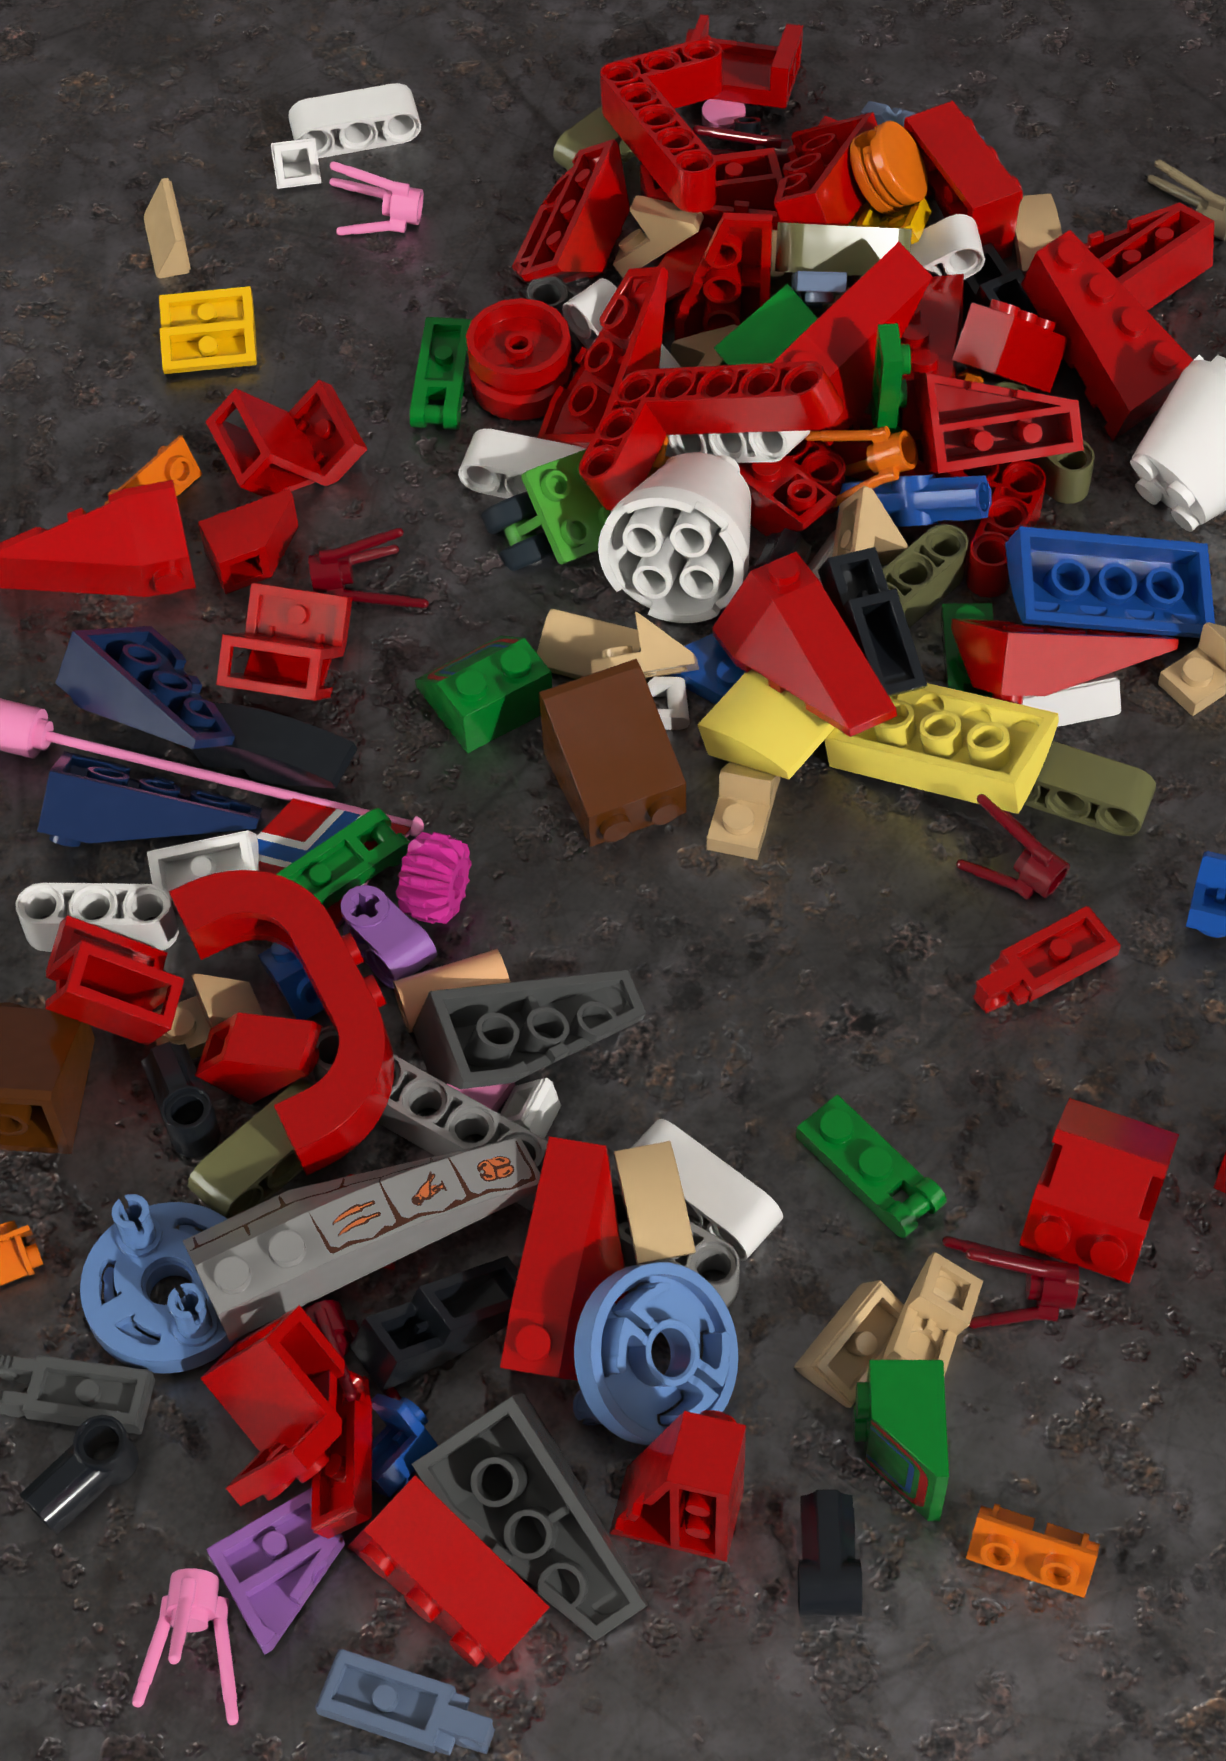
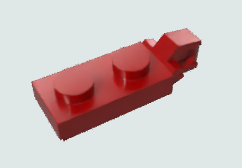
(1046, 960)
(345, 1483)

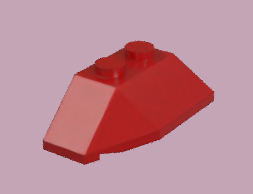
(578, 219)

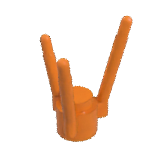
(886, 455)

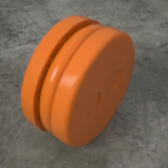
(888, 168)

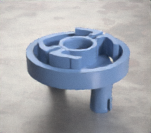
(144, 1251)
(615, 1347)

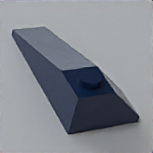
(142, 683)
(100, 803)

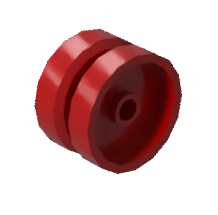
(518, 357)

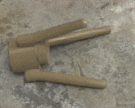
(1209, 204)

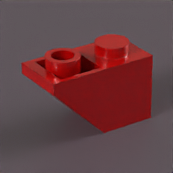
(784, 496)
(249, 539)
(258, 1054)

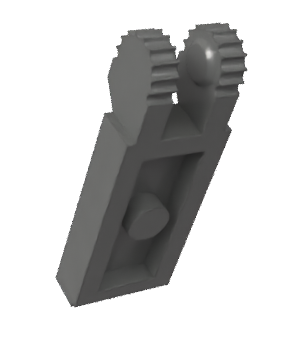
(75, 1391)

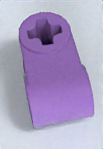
(385, 935)

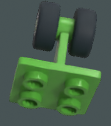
(562, 507)

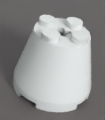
(1187, 447)
(681, 538)

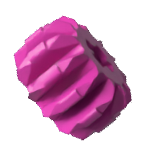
(433, 877)

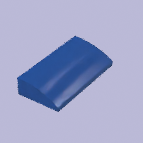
(1110, 582)

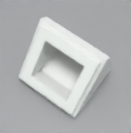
(296, 163)
(533, 1106)

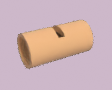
(473, 971)

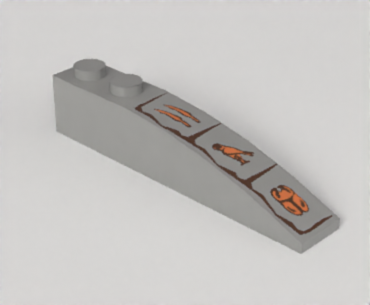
(348, 1228)

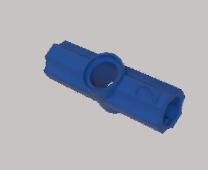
(928, 499)

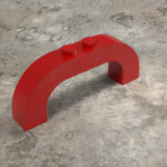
(353, 1094)

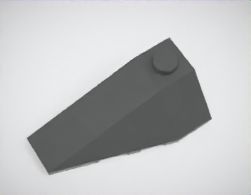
(522, 1026)
(530, 1510)

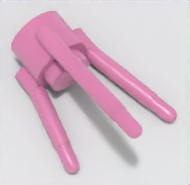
(399, 202)
(188, 1608)

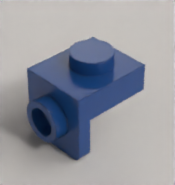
(1208, 900)
(291, 980)
(398, 1444)

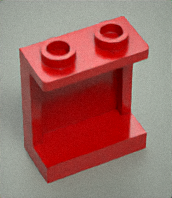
(756, 71)

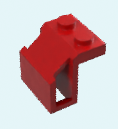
(285, 447)
(291, 642)
(111, 982)
(1098, 1190)
(284, 1399)

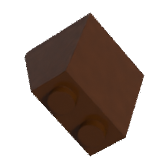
(611, 753)
(41, 1078)

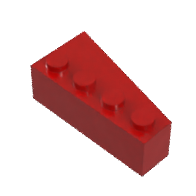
(820, 176)
(933, 338)
(1112, 338)

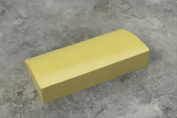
(762, 728)
(952, 746)

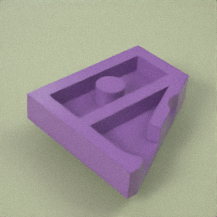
(274, 1567)

